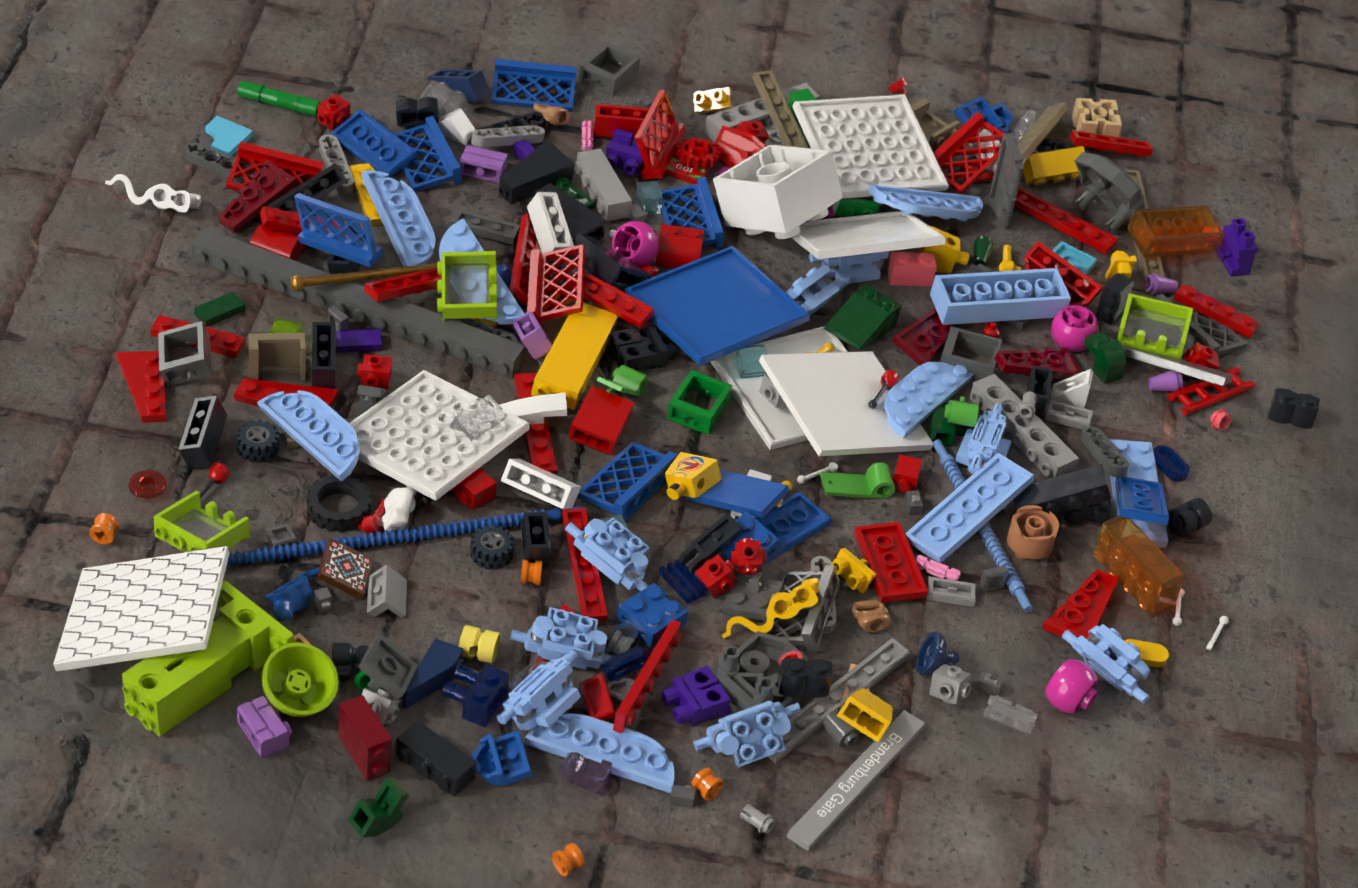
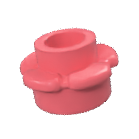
(1220, 420)

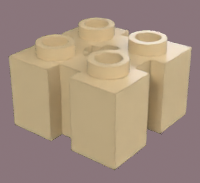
(1097, 117)

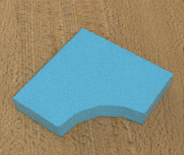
(227, 135)
(1075, 257)

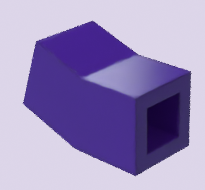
(522, 149)

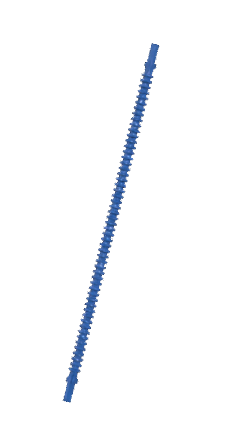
(315, 547)

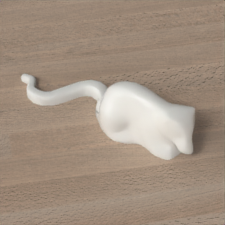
(161, 195)
(398, 506)

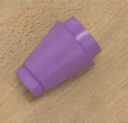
(1159, 284)
(1166, 381)

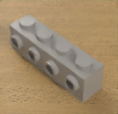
(603, 185)

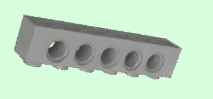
(750, 111)
(1027, 434)

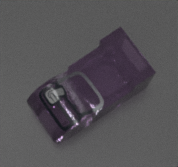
(586, 772)

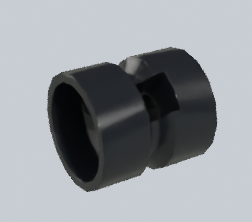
(1189, 517)

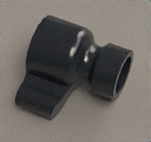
(344, 656)

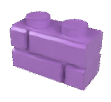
(483, 163)
(532, 335)
(263, 726)

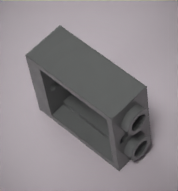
(610, 84)
(972, 343)
(198, 365)

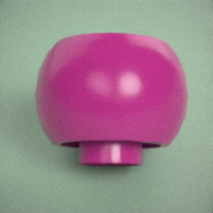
(636, 242)
(1072, 326)
(1072, 687)

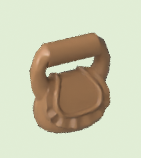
(554, 114)
(871, 620)

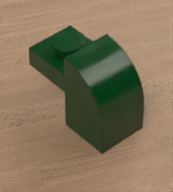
(1109, 355)
(943, 430)
(382, 812)

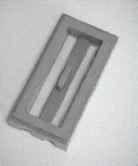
(1068, 415)
(950, 594)

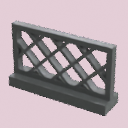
(1203, 334)
(815, 622)

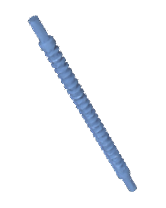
(986, 532)

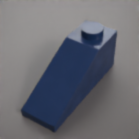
(469, 82)
(433, 671)

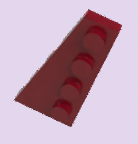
(264, 189)
(923, 337)
(1060, 362)

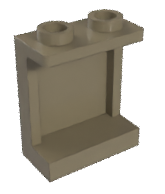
(934, 129)
(278, 354)

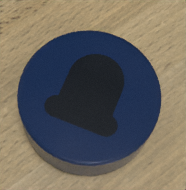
(628, 630)

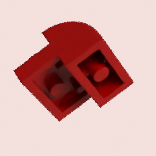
(278, 242)
(678, 246)

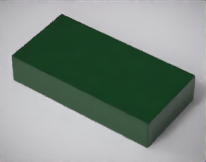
(219, 309)

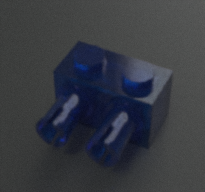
(484, 696)

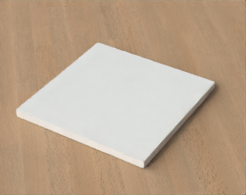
(865, 234)
(831, 402)
(774, 425)

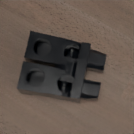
(641, 347)

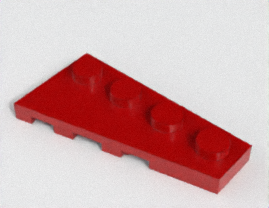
(144, 383)
(252, 391)
(1084, 607)

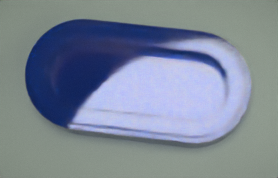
(1170, 463)
(625, 663)

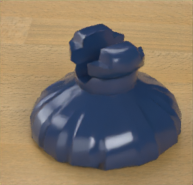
(934, 654)

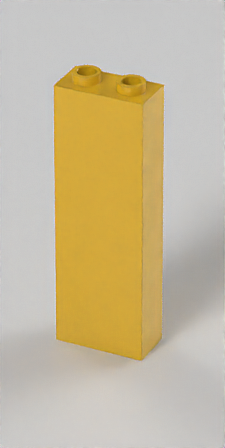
(575, 354)

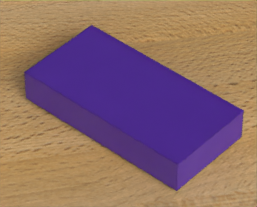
(358, 340)

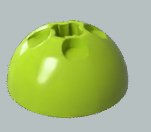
(305, 670)

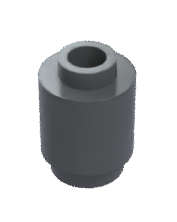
(840, 731)

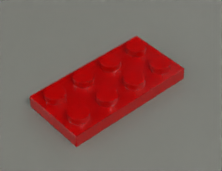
(892, 561)

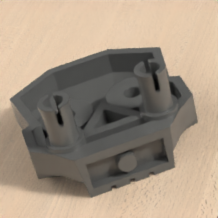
(1108, 186)
(758, 683)

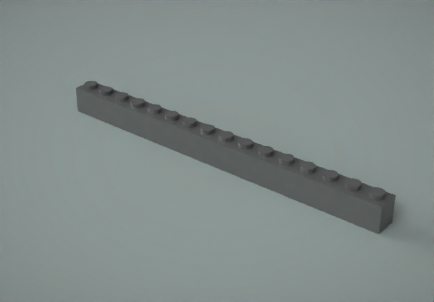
(390, 315)

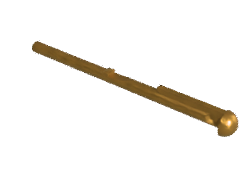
(298, 282)

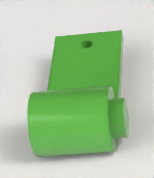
(626, 380)
(961, 412)
(874, 484)

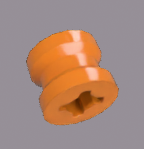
(104, 528)
(531, 572)
(707, 783)
(568, 859)

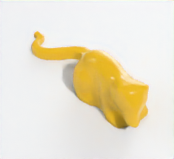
(782, 606)

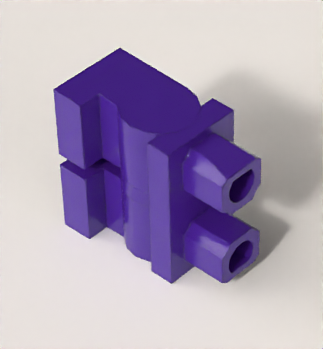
(623, 153)
(1237, 248)
(696, 697)

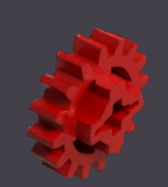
(697, 153)

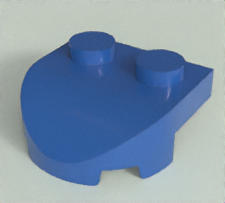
(502, 759)

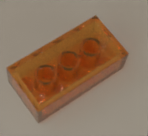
(1175, 231)
(1139, 565)

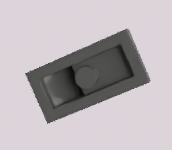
(369, 397)

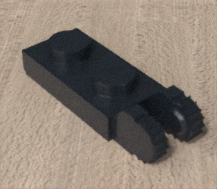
(711, 542)

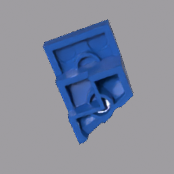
(996, 116)

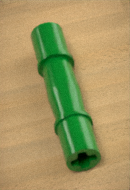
(278, 98)

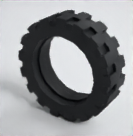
(338, 520)

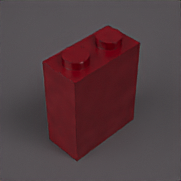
(365, 738)

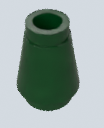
(982, 250)

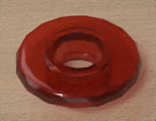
(147, 477)

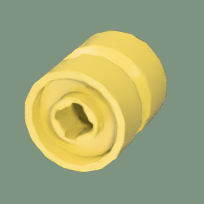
(479, 644)

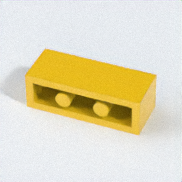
(1052, 166)

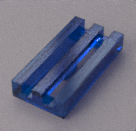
(686, 580)

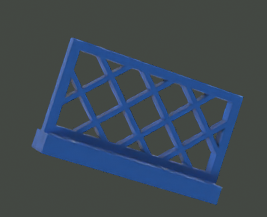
(535, 74)
(440, 151)
(705, 213)
(332, 239)
(642, 487)

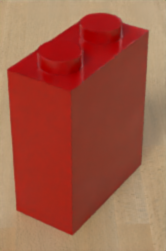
(601, 420)

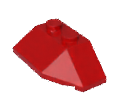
(1079, 286)

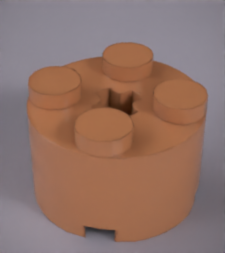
(1032, 533)

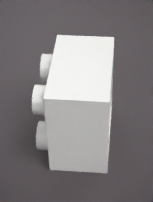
(778, 190)

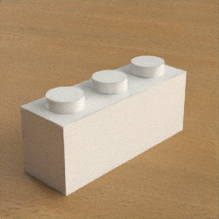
(549, 222)
(540, 483)

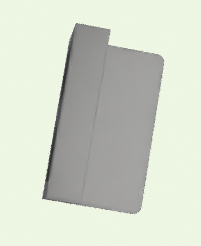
(386, 591)

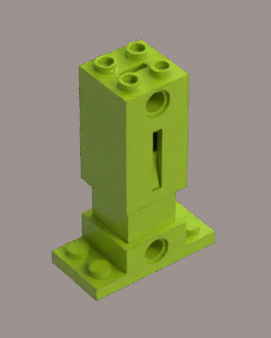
(175, 686)

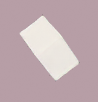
(456, 127)
(1073, 389)

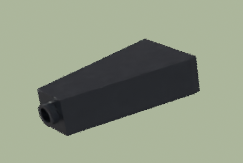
(534, 172)
(578, 217)
(609, 264)

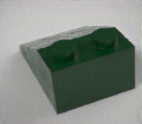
(864, 317)

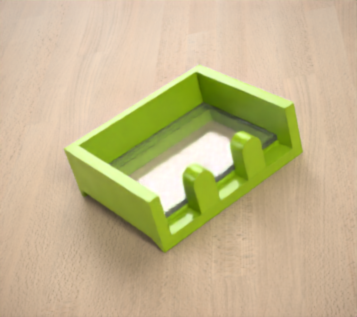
(467, 285)
(1154, 326)
(194, 529)

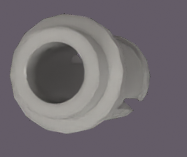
(1027, 407)
(758, 819)

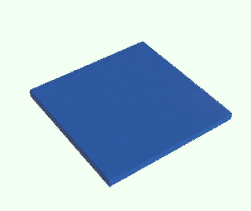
(718, 305)

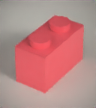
(911, 269)

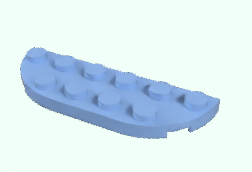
(927, 202)
(401, 217)
(461, 239)
(922, 394)
(316, 429)
(631, 753)

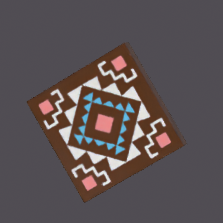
(345, 568)

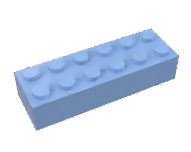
(999, 296)

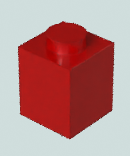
(906, 473)

